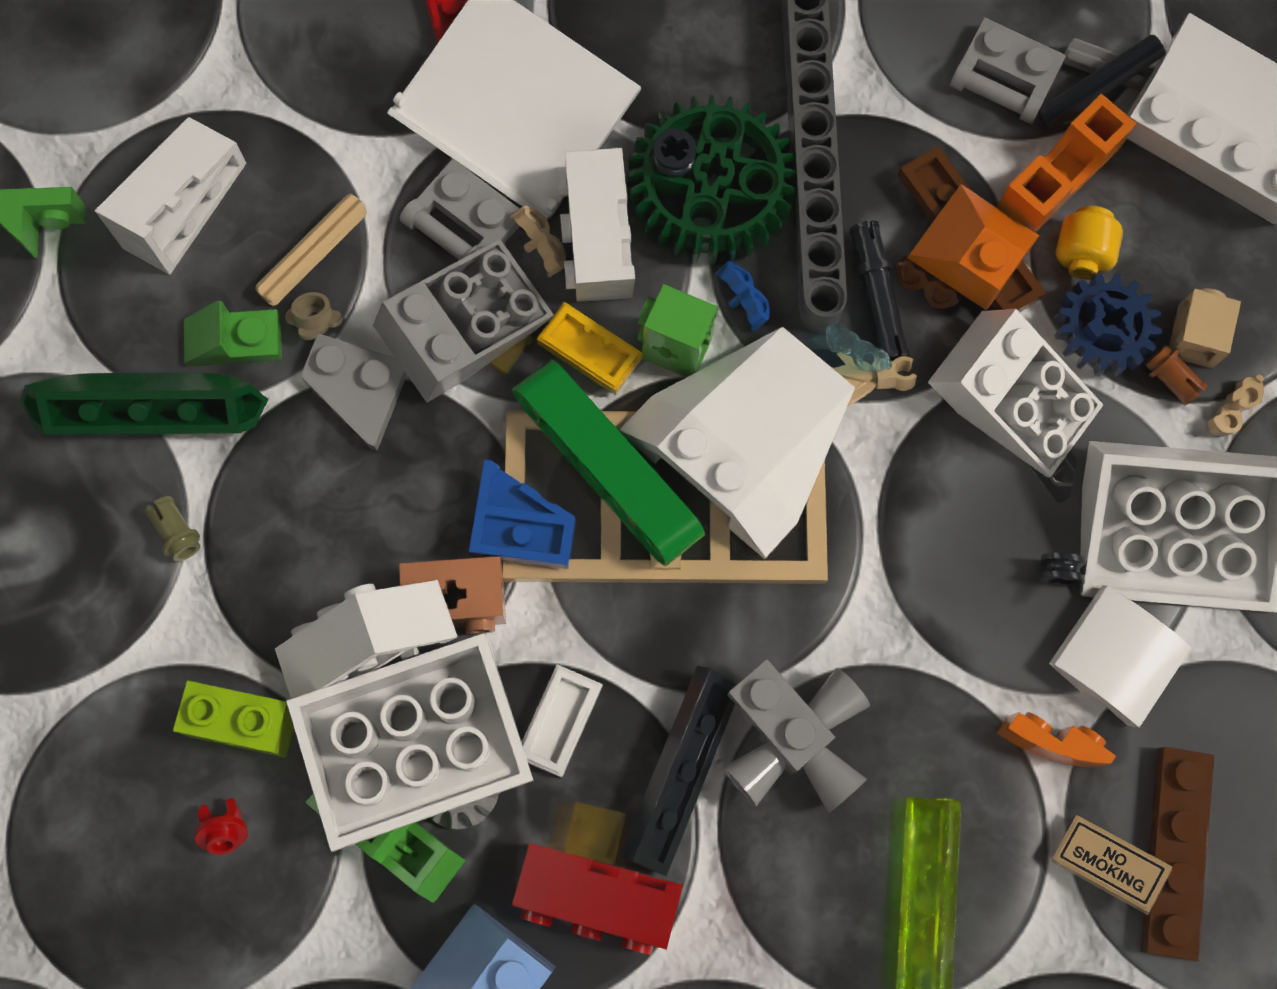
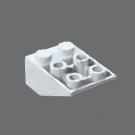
(1016, 389)

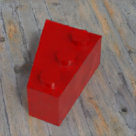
(597, 898)

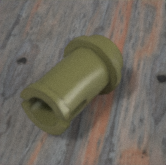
(178, 538)

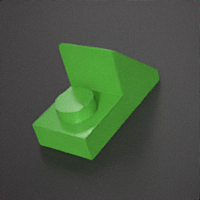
(29, 207)
(223, 337)

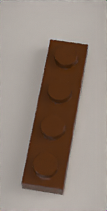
(932, 183)
(1181, 841)

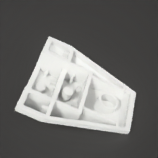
(749, 432)

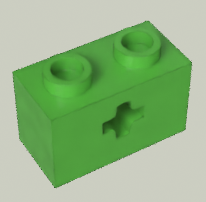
(676, 330)

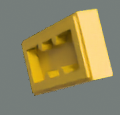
(590, 348)

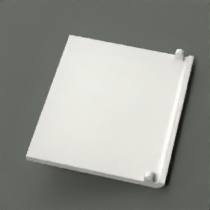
(512, 99)

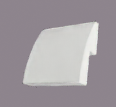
(1120, 655)

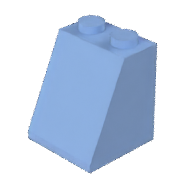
(484, 957)

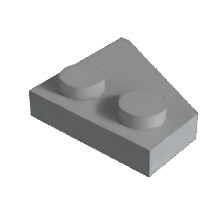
(355, 384)

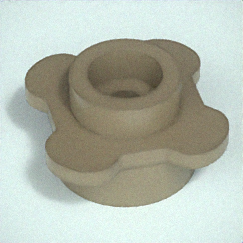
(312, 315)

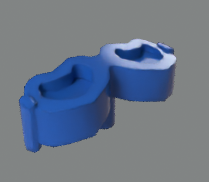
(750, 298)

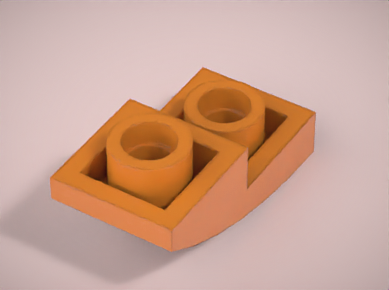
(1070, 746)

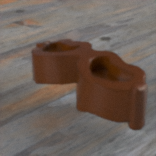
(936, 291)

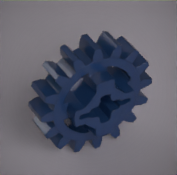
(1110, 304)

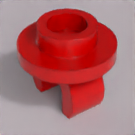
(221, 833)

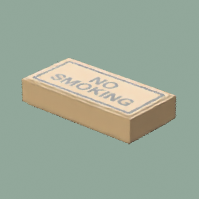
(1112, 864)

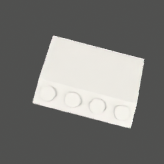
(1214, 115)
(1180, 526)
(409, 741)

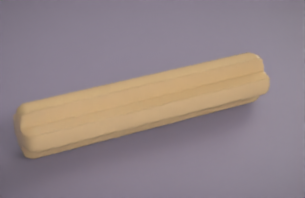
(311, 250)

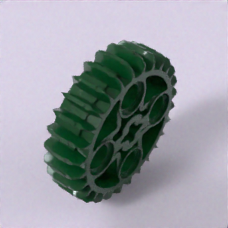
(715, 201)

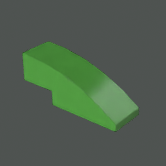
(413, 857)

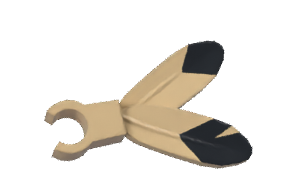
(866, 381)

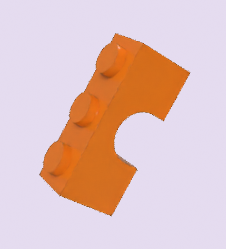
(1074, 159)

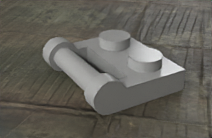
(1012, 60)
(466, 202)

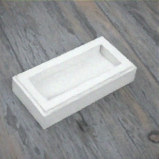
(560, 720)

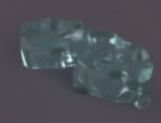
(863, 352)

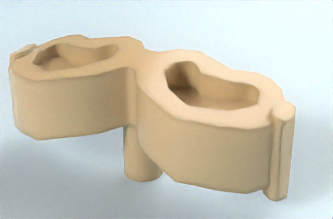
(538, 230)
(1228, 417)

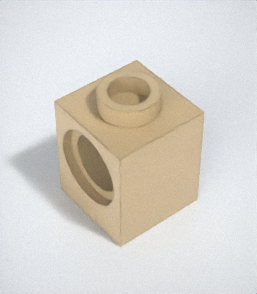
(1205, 327)

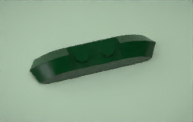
(142, 404)

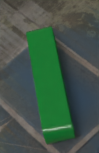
(608, 463)

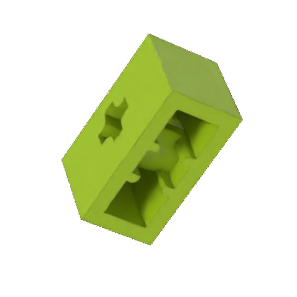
(235, 719)

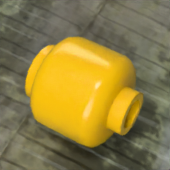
(1089, 242)

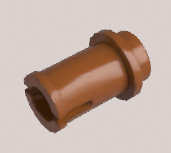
(1175, 375)

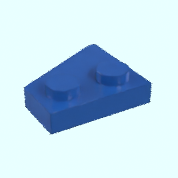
(519, 523)

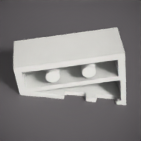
(172, 194)
(596, 225)
(364, 634)

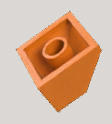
(973, 247)

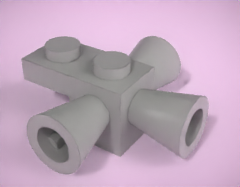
(795, 735)

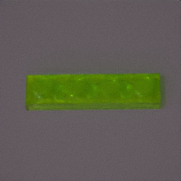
(929, 893)

